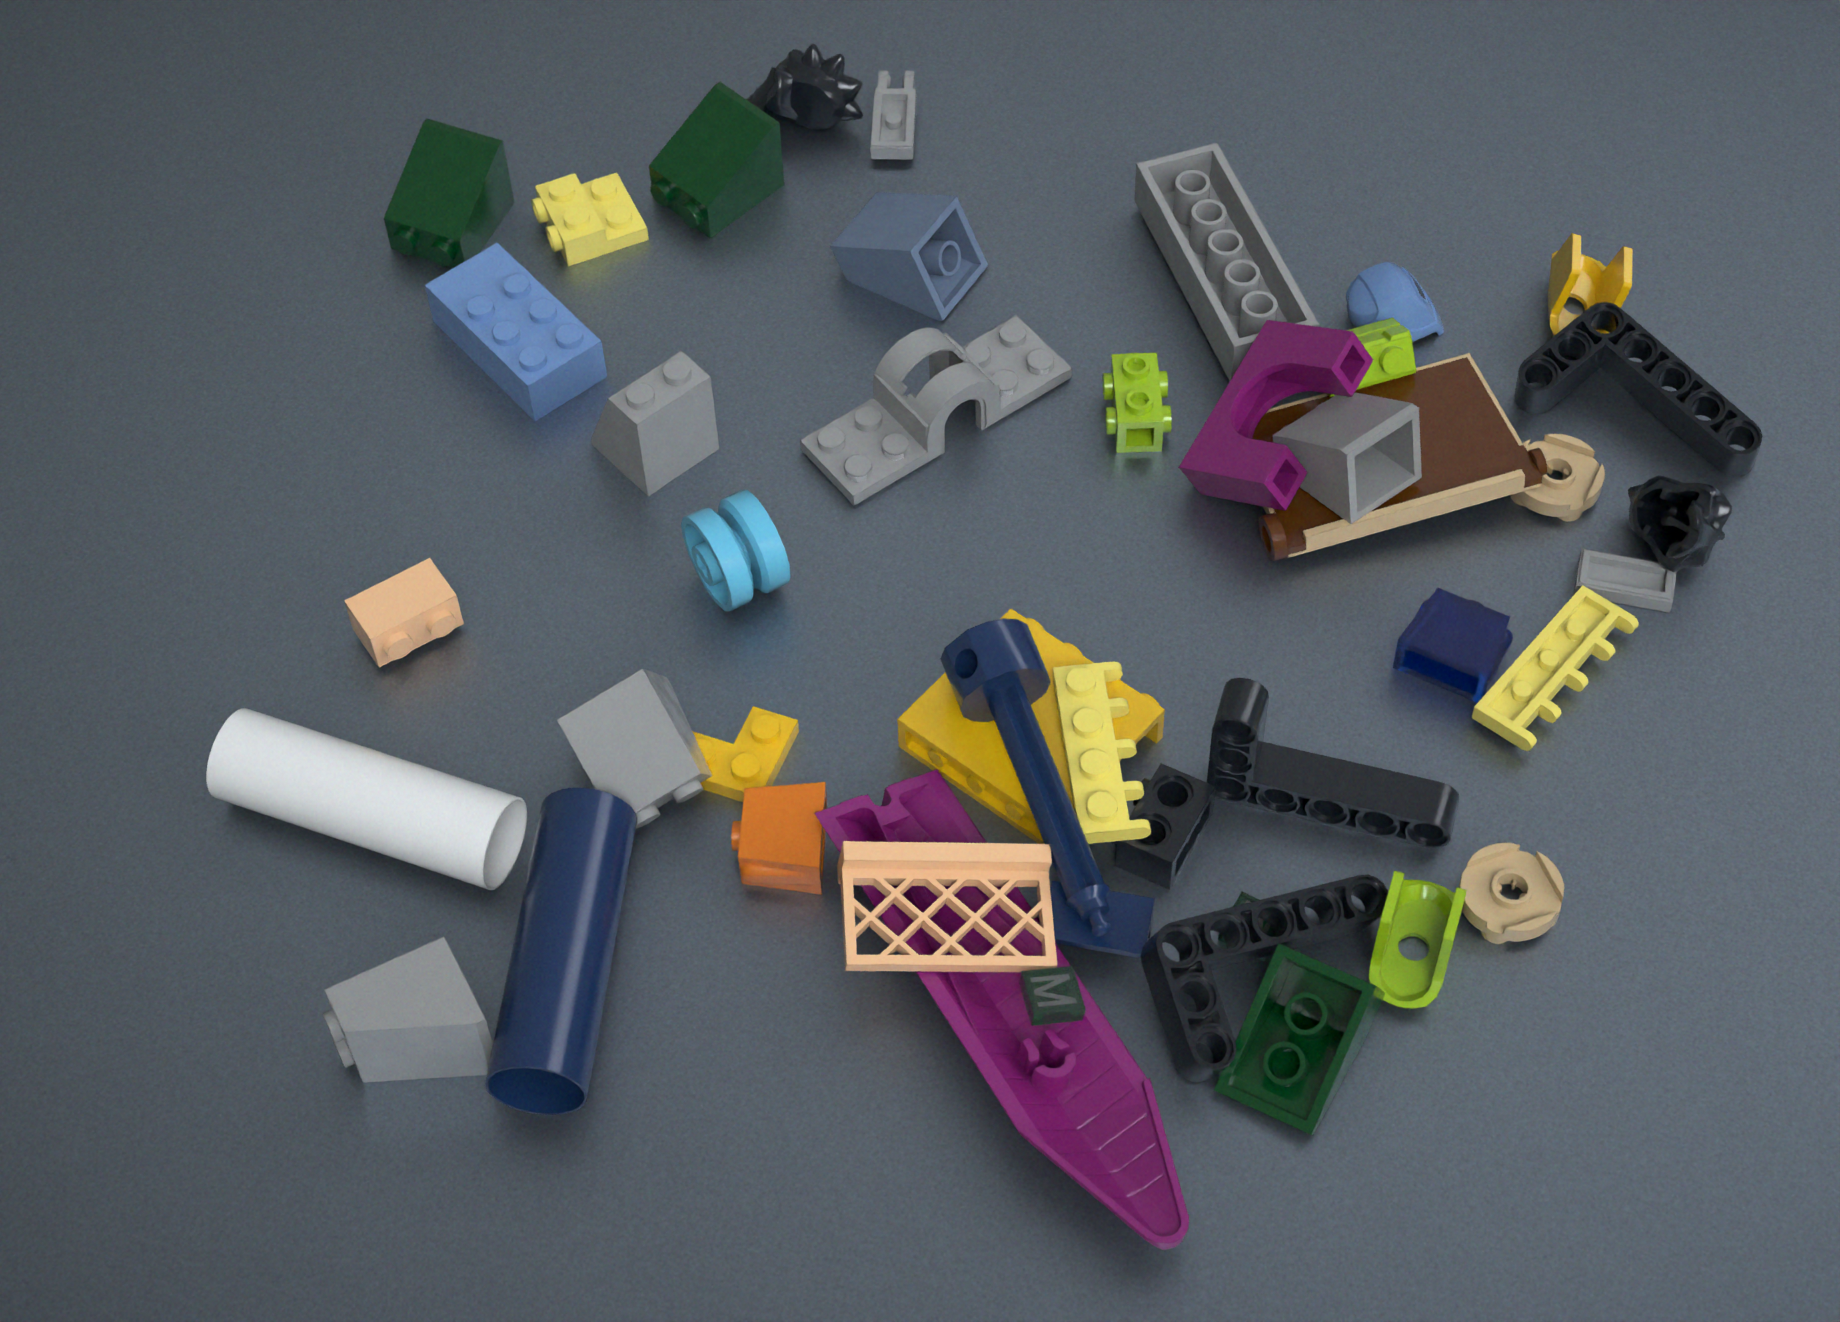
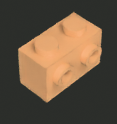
(404, 612)

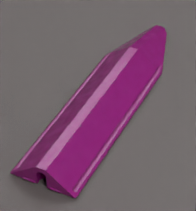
(1061, 1083)

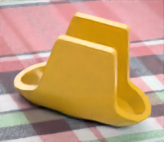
(1586, 281)

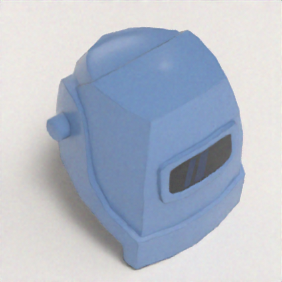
(1392, 292)

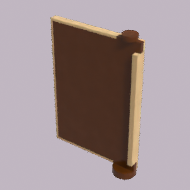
(1465, 459)

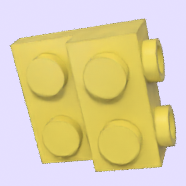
(588, 217)

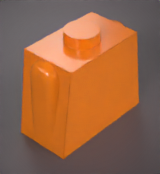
(781, 837)

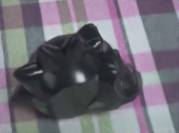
(810, 90)
(1678, 520)

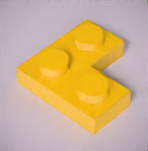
(753, 757)

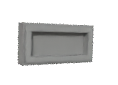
(1626, 580)

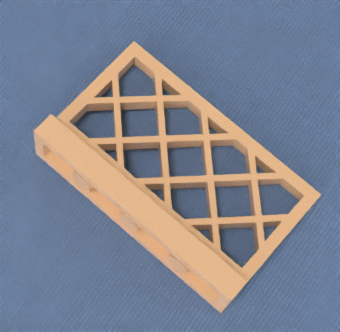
(940, 866)

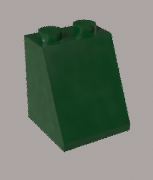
(719, 162)
(449, 195)

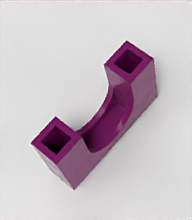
(1278, 364)

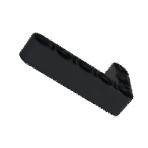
(1642, 381)
(1318, 785)
(1244, 943)

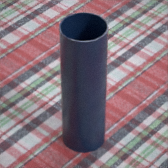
(562, 953)

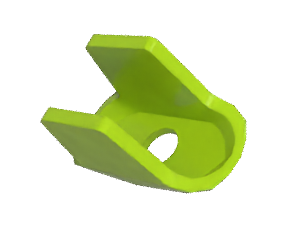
(1418, 911)

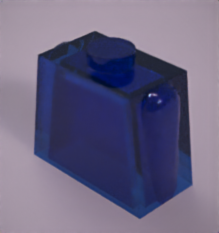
(1454, 644)

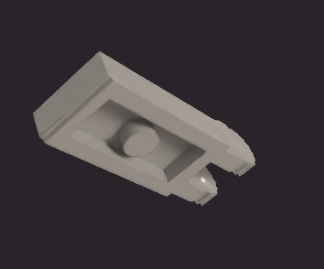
(894, 118)

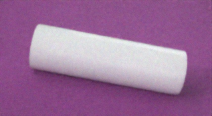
(367, 798)

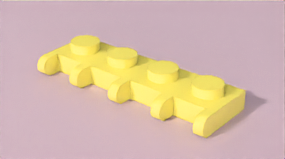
(1550, 664)
(1094, 753)

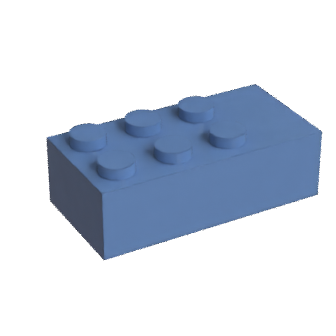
(516, 331)

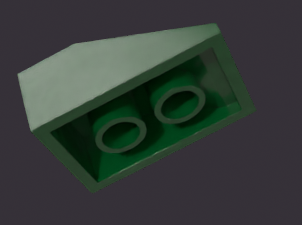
(1299, 1039)

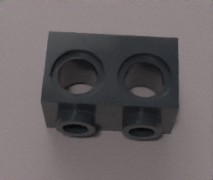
(1172, 828)

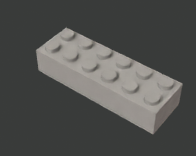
(1217, 250)

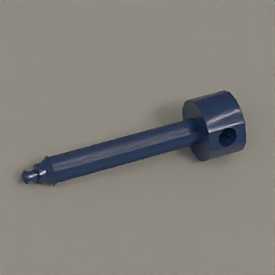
(997, 678)

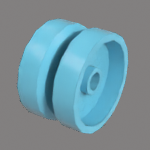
(736, 550)

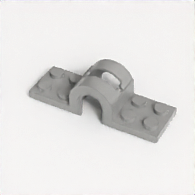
(903, 432)

